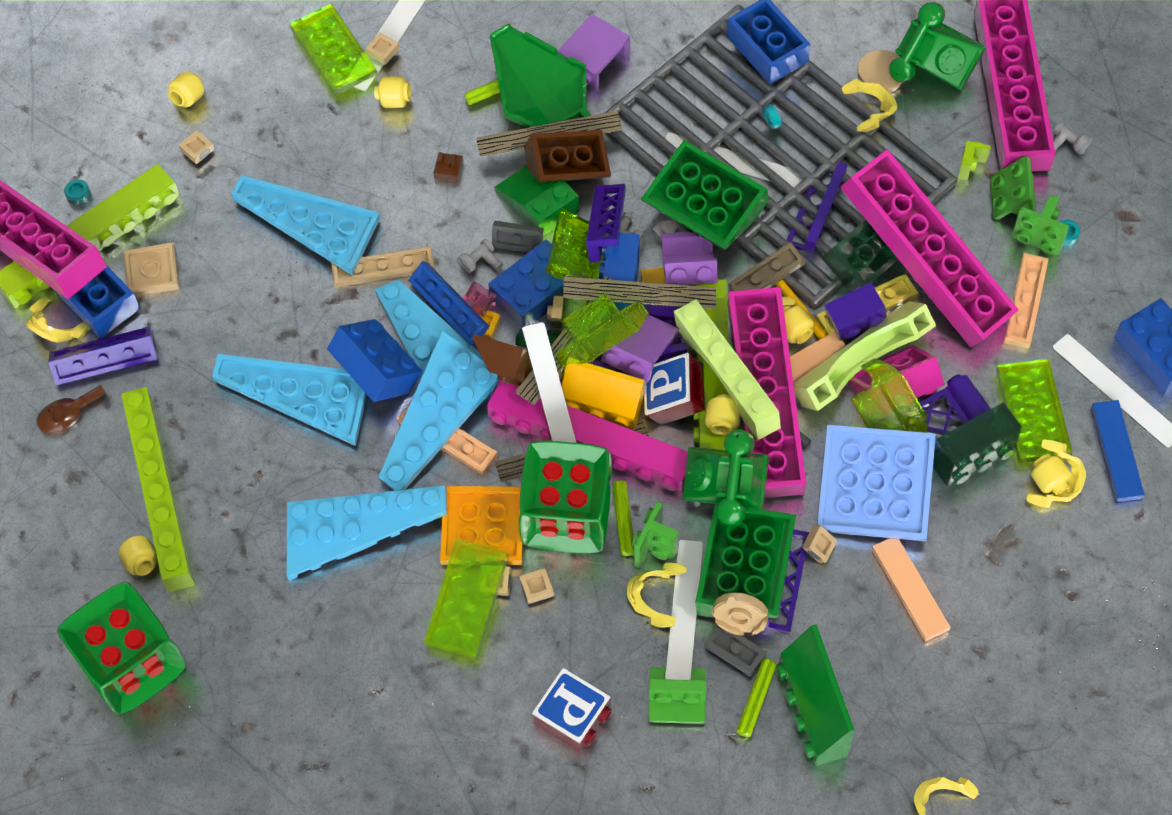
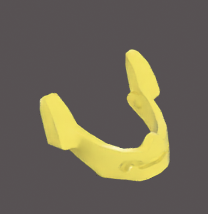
(887, 99)
(39, 325)
(1075, 484)
(636, 584)
(923, 791)

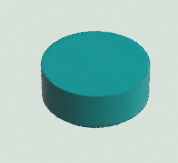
(772, 116)
(77, 192)
(1073, 232)

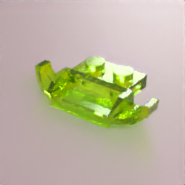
(599, 329)
(890, 401)

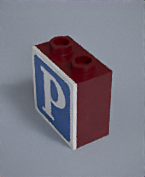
(675, 389)
(572, 710)

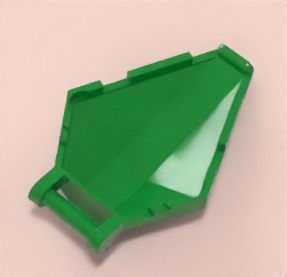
(536, 80)

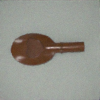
(65, 412)

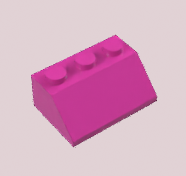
(917, 367)

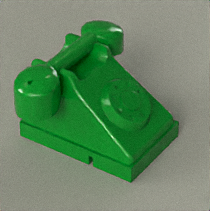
(935, 49)
(727, 477)

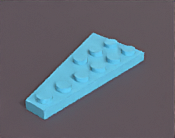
(322, 224)
(416, 323)
(309, 393)
(444, 399)
(347, 524)

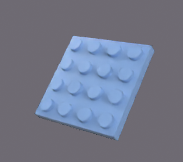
(876, 482)

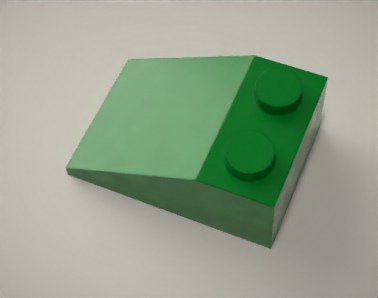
(537, 201)

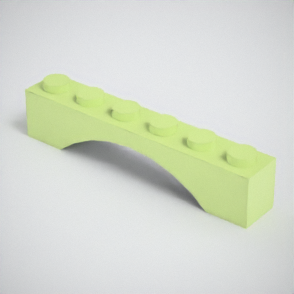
(706, 339)
(829, 378)

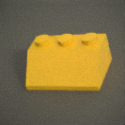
(604, 393)

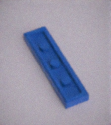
(448, 302)
(1117, 451)

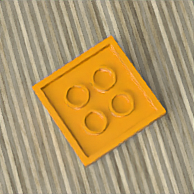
(484, 518)

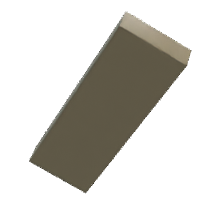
(770, 270)

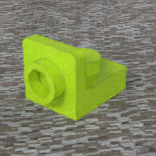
(972, 153)

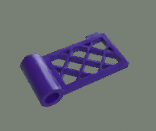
(962, 399)

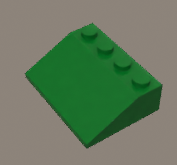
(706, 195)
(746, 559)
(816, 698)

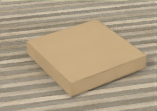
(151, 269)

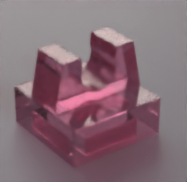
(480, 298)

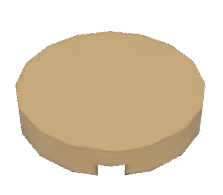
(875, 69)
(740, 613)

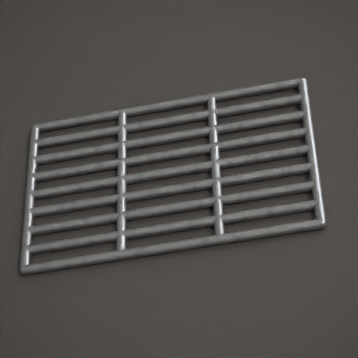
(741, 121)

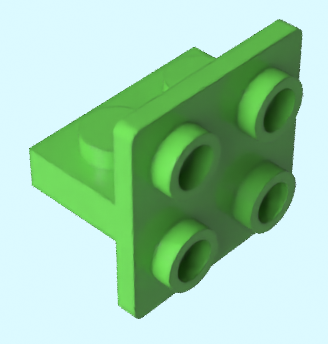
(1013, 189)
(1042, 229)
(655, 538)
(677, 699)

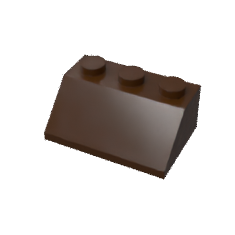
(567, 156)
(506, 360)

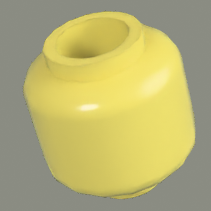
(185, 89)
(393, 92)
(798, 324)
(722, 415)
(1051, 474)
(138, 555)

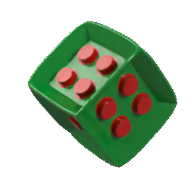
(565, 497)
(122, 647)

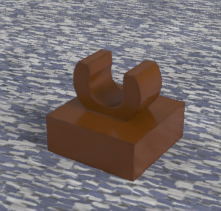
(448, 166)

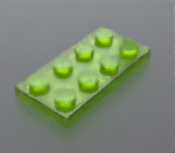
(333, 49)
(569, 249)
(1034, 401)
(466, 599)

